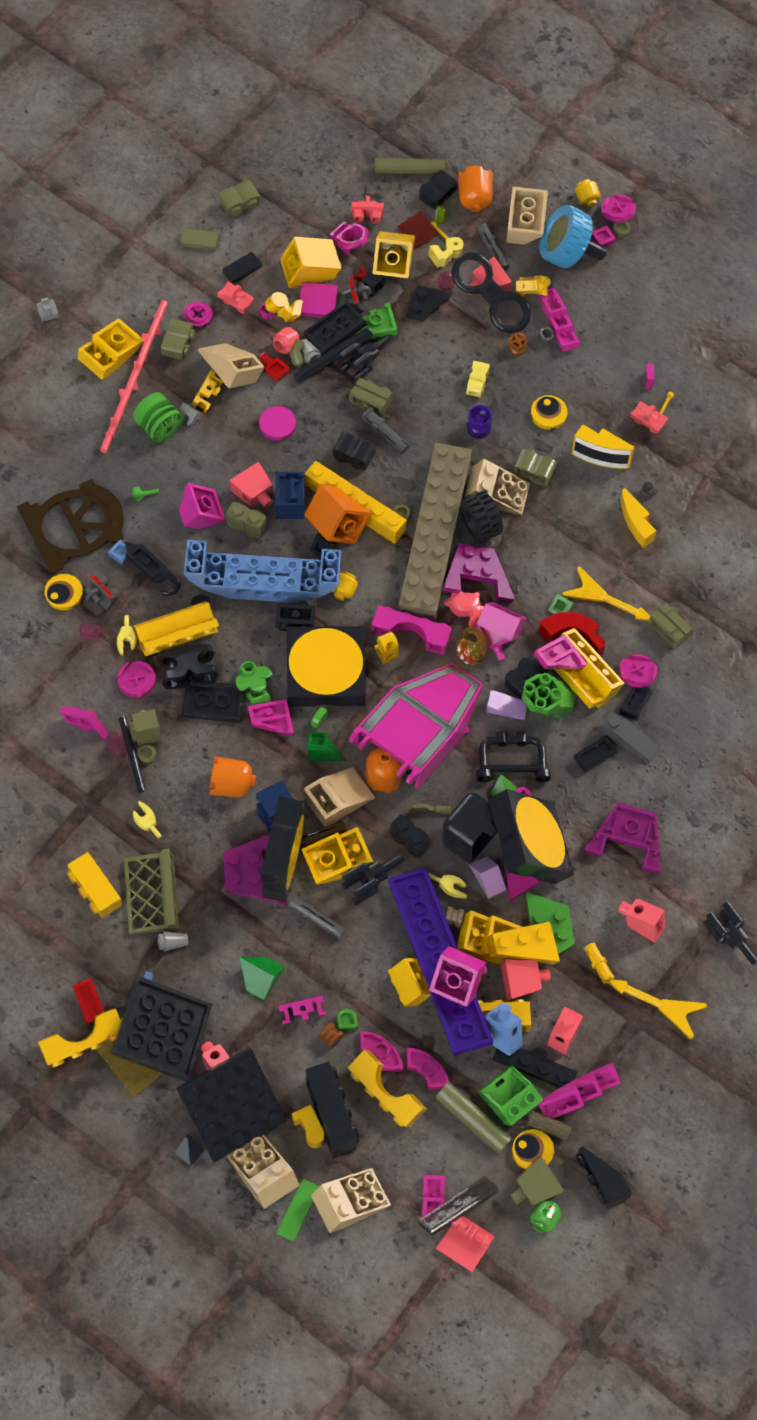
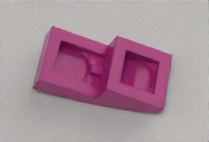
(432, 1193)

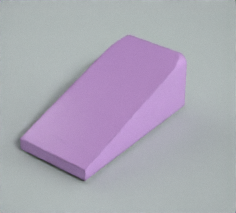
(506, 705)

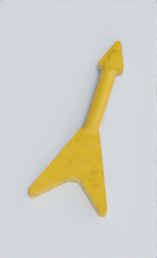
(594, 592)
(672, 1009)

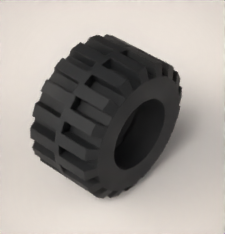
(481, 516)

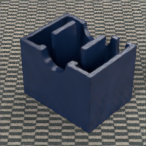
(289, 495)
(268, 802)

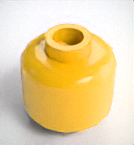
(587, 193)
(346, 586)

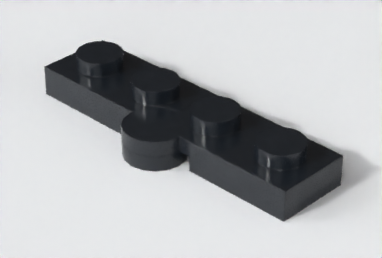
(537, 1066)

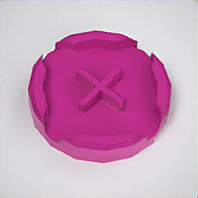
(618, 208)
(277, 423)
(638, 670)
(136, 679)

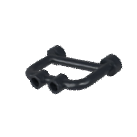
(484, 774)

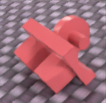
(367, 209)
(235, 297)
(649, 417)

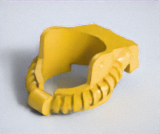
(533, 285)

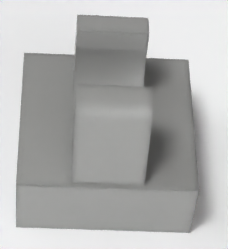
(47, 309)
(191, 412)

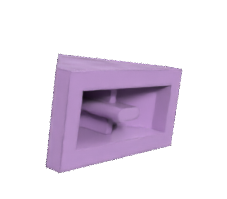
(488, 876)

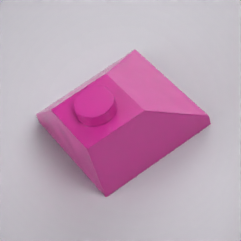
(200, 507)

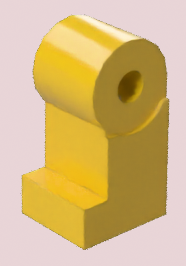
(387, 645)
(310, 1125)

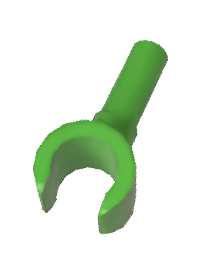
(138, 494)

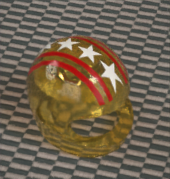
(471, 652)

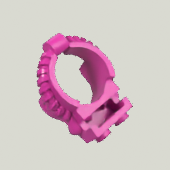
(345, 232)

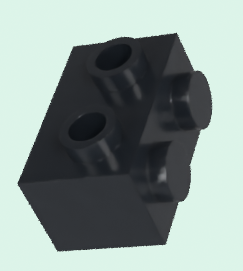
(294, 616)

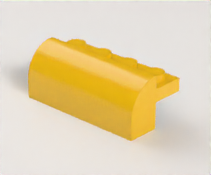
(176, 628)
(596, 681)

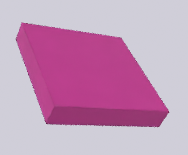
(317, 299)

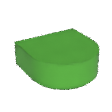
(319, 718)
(347, 1020)

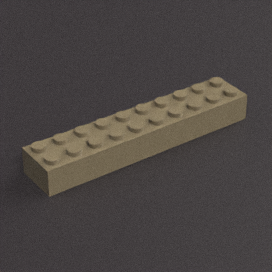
(435, 531)

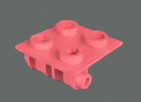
(465, 1243)

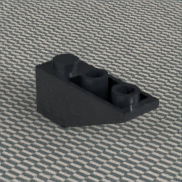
(607, 1180)

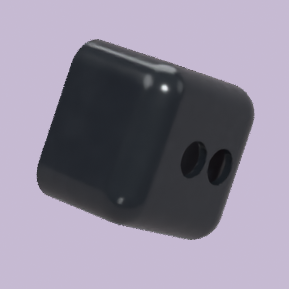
(469, 827)

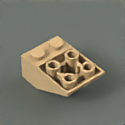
(232, 364)
(504, 487)
(337, 795)
(263, 1171)
(349, 1199)

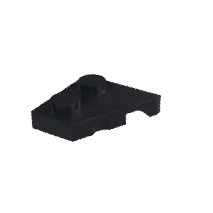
(425, 302)

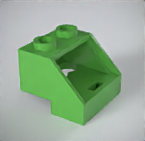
(510, 1098)

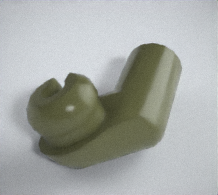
(295, 354)

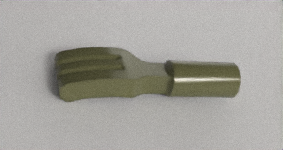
(426, 808)

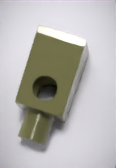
(536, 1184)

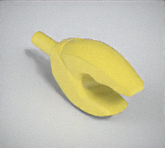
(126, 633)
(148, 821)
(446, 884)

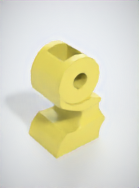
(453, 249)
(477, 379)

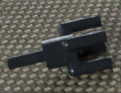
(362, 357)
(369, 876)
(731, 931)

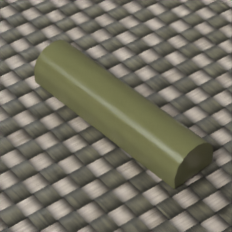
(409, 166)
(473, 1117)

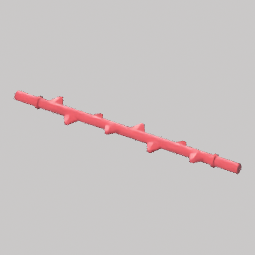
(132, 382)

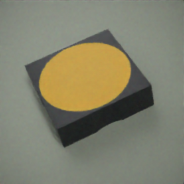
(325, 666)
(530, 836)
(283, 849)

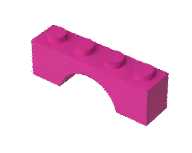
(435, 635)

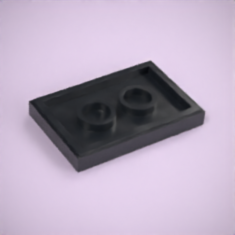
(335, 327)
(213, 702)

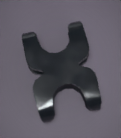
(187, 666)

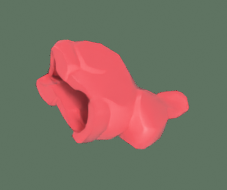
(466, 606)

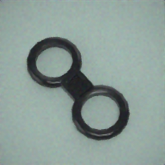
(491, 292)

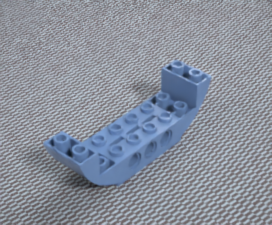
(261, 576)

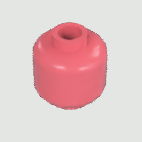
(285, 339)

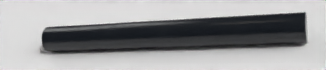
(132, 754)

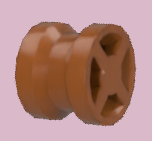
(519, 339)
(331, 1035)

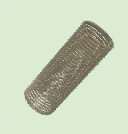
(559, 1127)

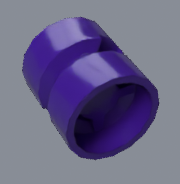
(479, 421)

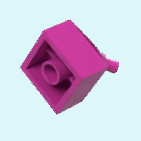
(500, 626)
(457, 976)

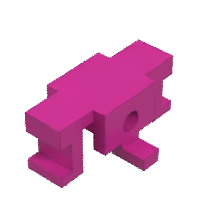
(295, 1007)

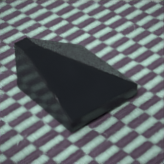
(188, 1150)

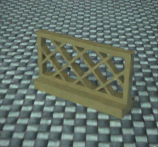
(168, 888)

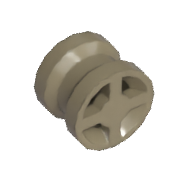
(455, 917)

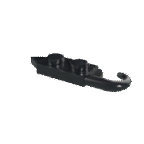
(151, 566)

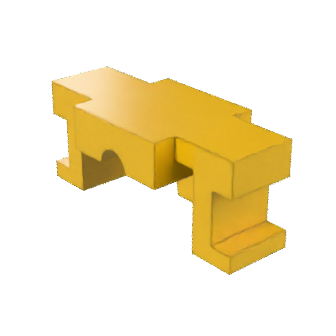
(210, 381)

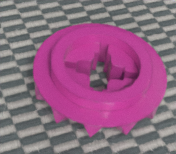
(199, 308)

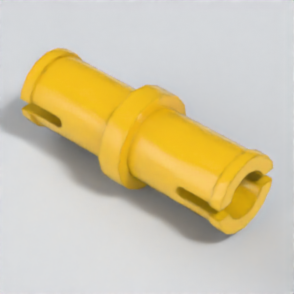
(599, 963)

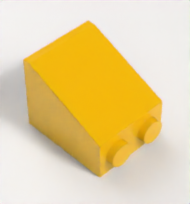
(393, 254)
(310, 261)

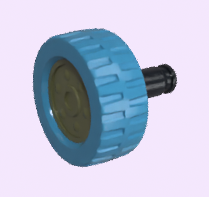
(568, 238)

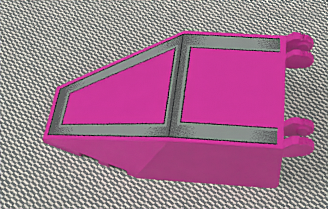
(421, 720)

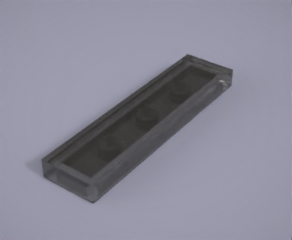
(458, 1206)

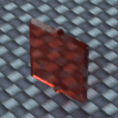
(419, 227)

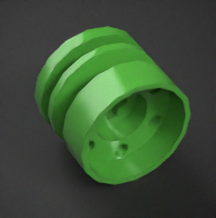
(157, 417)

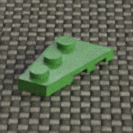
(381, 322)

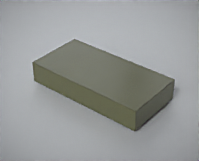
(199, 239)

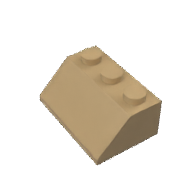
(526, 215)

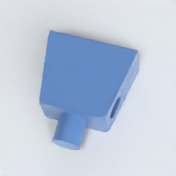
(505, 1029)

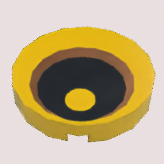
(549, 412)
(63, 592)
(531, 1145)

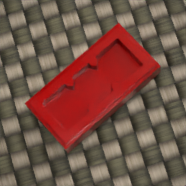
(88, 1000)

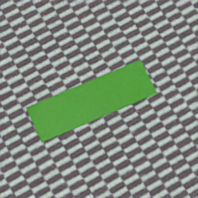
(297, 1210)

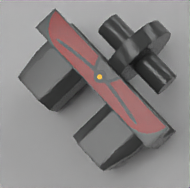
(357, 293)
(98, 591)

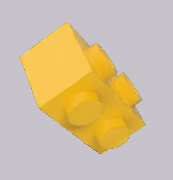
(409, 982)

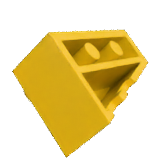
(525, 943)

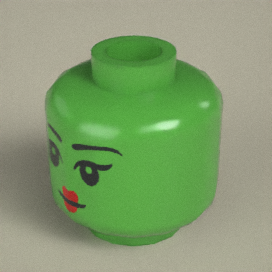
(545, 1216)

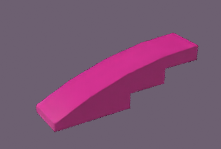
(558, 320)
(579, 1091)

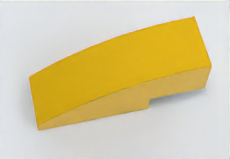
(637, 519)

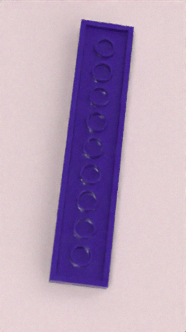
(429, 937)

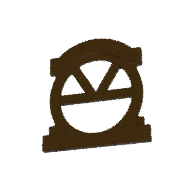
(92, 493)

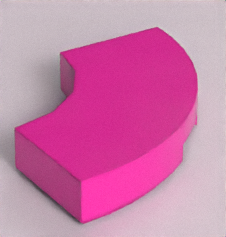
(382, 1051)
(428, 1067)

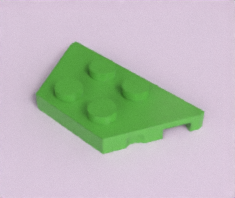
(545, 910)

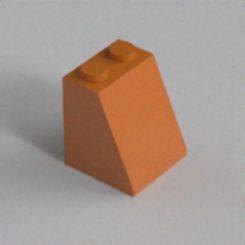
(337, 515)

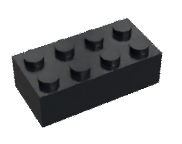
(331, 1109)

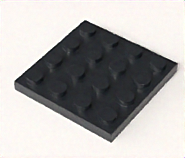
(161, 1028)
(231, 1104)

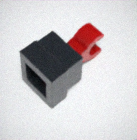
(375, 282)

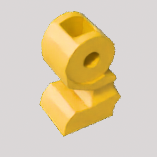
(279, 303)

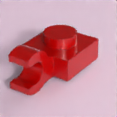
(274, 367)

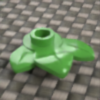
(252, 677)

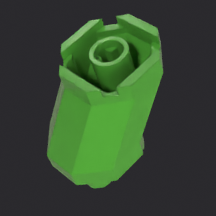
(548, 695)

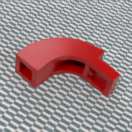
(558, 623)

